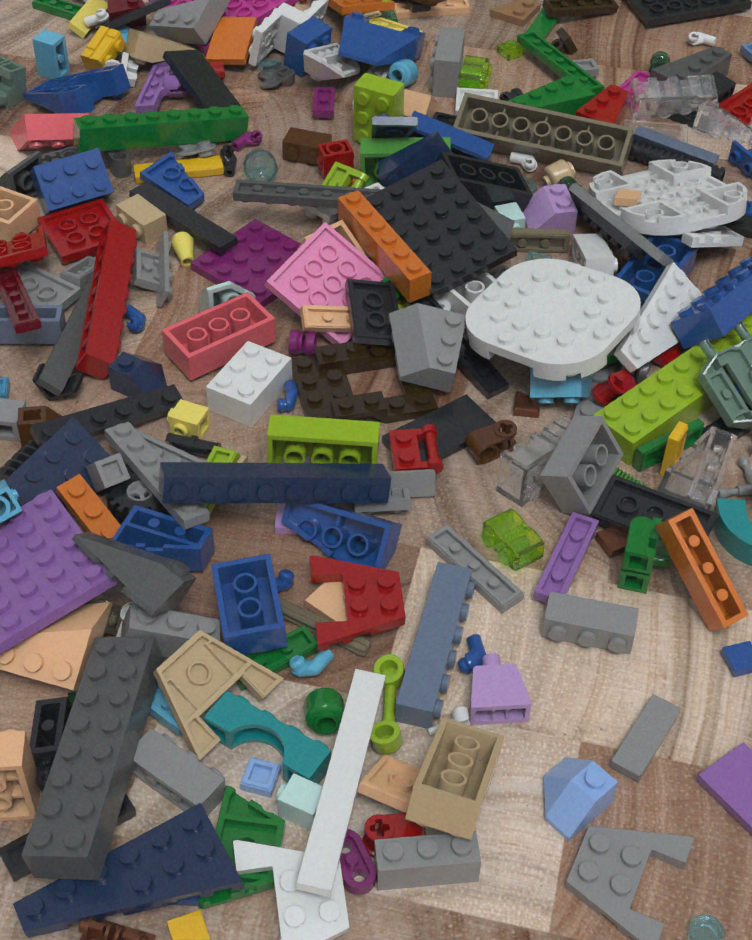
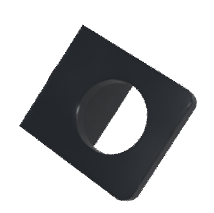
(70, 388)

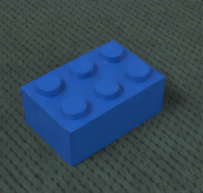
(71, 181)
(249, 604)

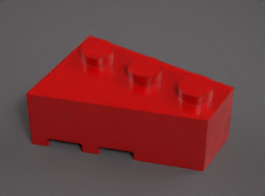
(606, 106)

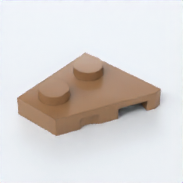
(516, 12)

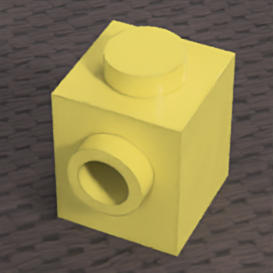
(189, 419)

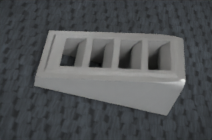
(79, 272)

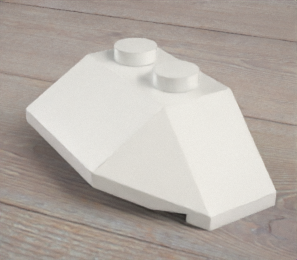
(326, 64)

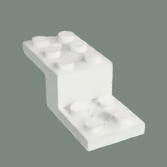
(274, 29)

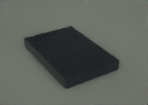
(369, 309)

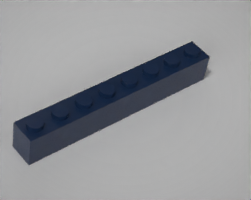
(273, 482)

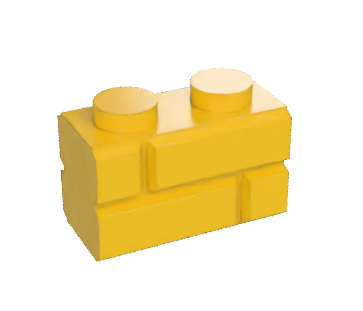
(102, 47)

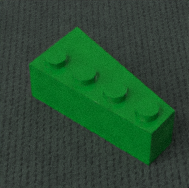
(560, 96)

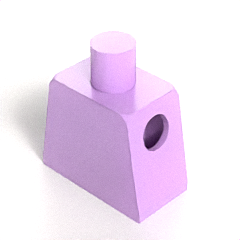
(498, 693)

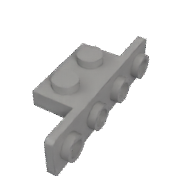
(152, 269)
(403, 486)

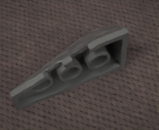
(148, 578)

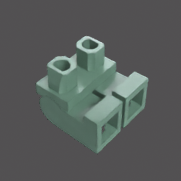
(11, 83)

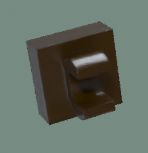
(564, 42)

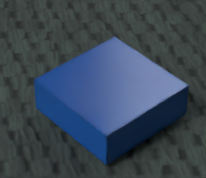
(738, 658)

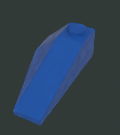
(344, 532)

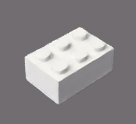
(249, 383)

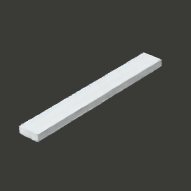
(341, 785)

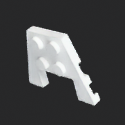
(717, 237)
(299, 912)

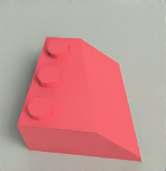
(44, 131)

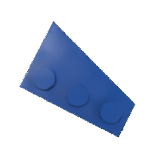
(165, 537)

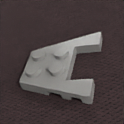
(610, 871)

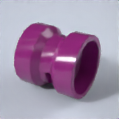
(302, 342)

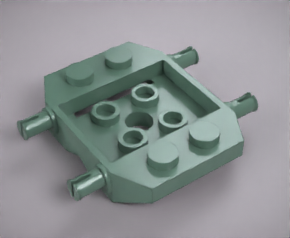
(718, 384)

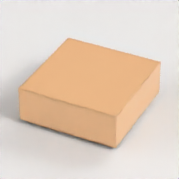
(627, 198)

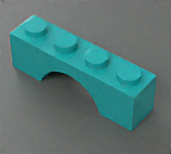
(240, 722)

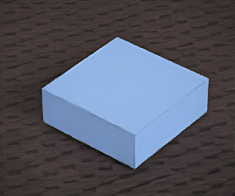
(260, 777)

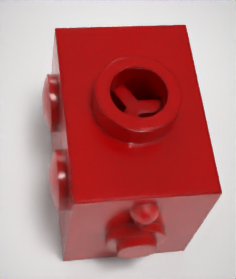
(334, 151)

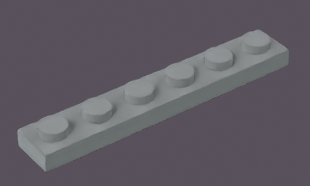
(146, 465)

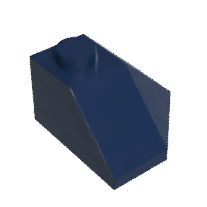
(135, 374)

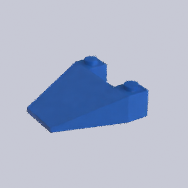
(377, 43)
(80, 90)

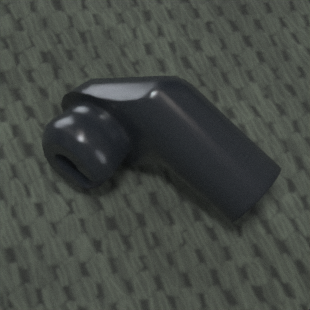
(229, 160)

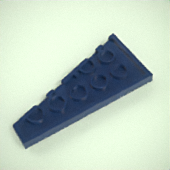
(56, 462)
(144, 874)

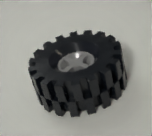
(131, 492)

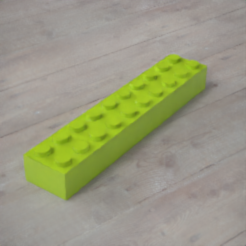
(664, 398)

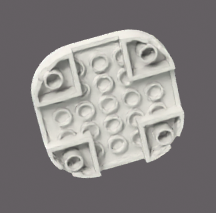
(673, 198)
(553, 317)

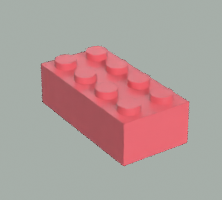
(217, 335)

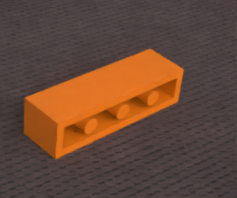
(701, 570)

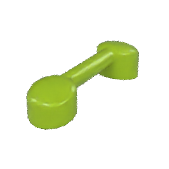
(386, 734)

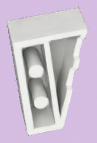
(594, 253)

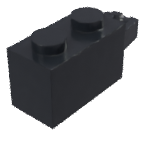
(46, 733)

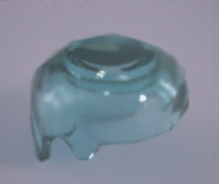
(260, 165)

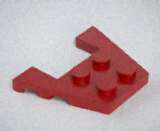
(370, 600)

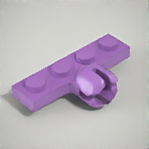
(159, 83)

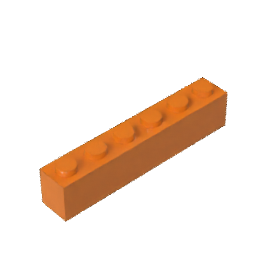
(385, 246)

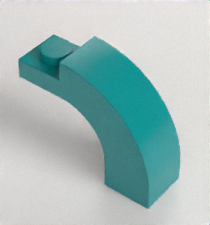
(734, 528)

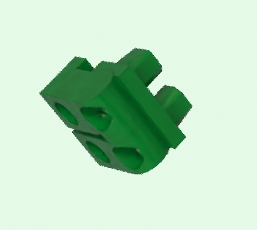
(641, 554)

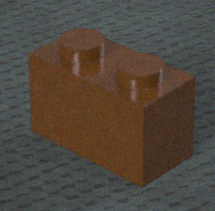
(302, 145)

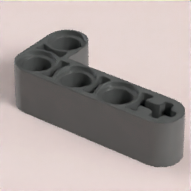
(115, 160)

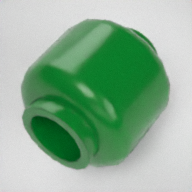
(323, 710)

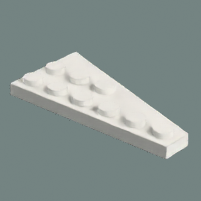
(655, 331)

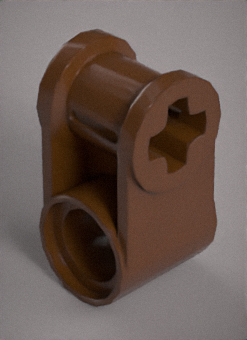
(489, 442)

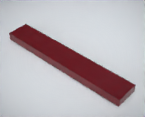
(17, 302)

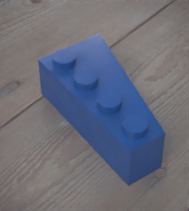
(461, 141)

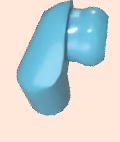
(304, 668)

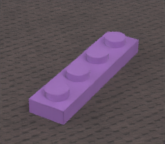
(566, 556)

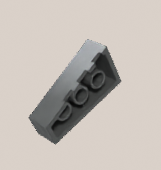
(700, 63)

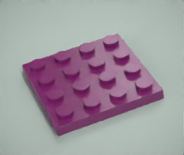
(250, 262)

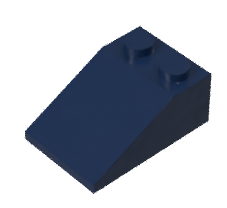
(411, 159)

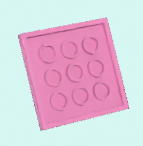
(319, 274)

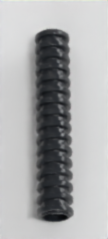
(649, 153)

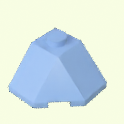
(576, 795)

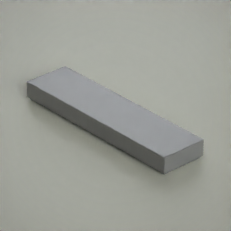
(489, 580)

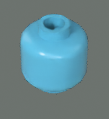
(404, 71)

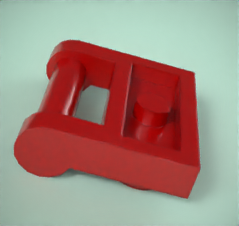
(406, 450)

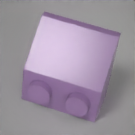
(551, 209)

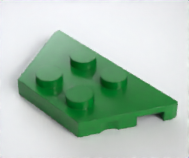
(249, 823)

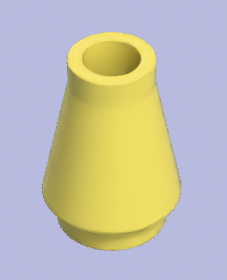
(183, 247)

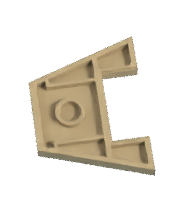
(199, 676)

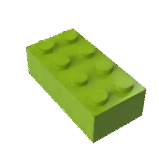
(322, 440)

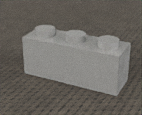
(590, 623)
(169, 628)
(177, 773)
(426, 861)

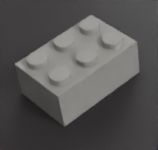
(447, 62)
(582, 464)

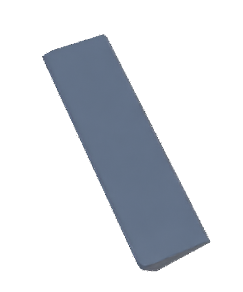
(666, 142)

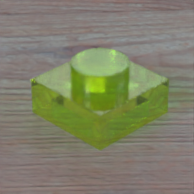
(510, 50)

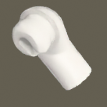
(100, 17)
(526, 161)

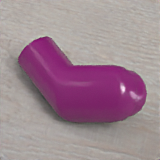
(247, 139)

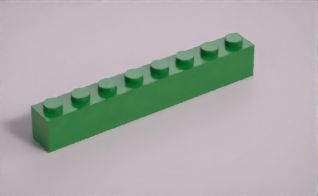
(159, 128)

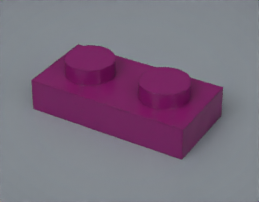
(323, 102)

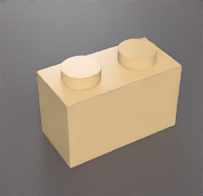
(142, 217)

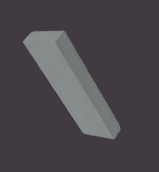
(645, 738)

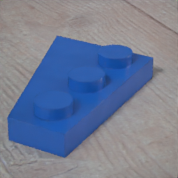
(171, 178)

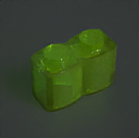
(475, 72)
(512, 539)

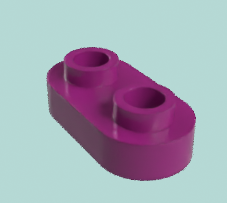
(355, 864)

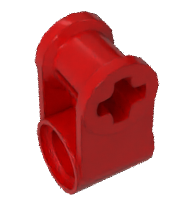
(614, 387)
(389, 827)

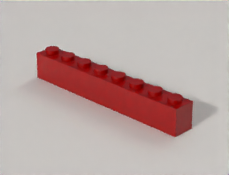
(107, 299)

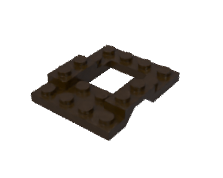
(328, 394)

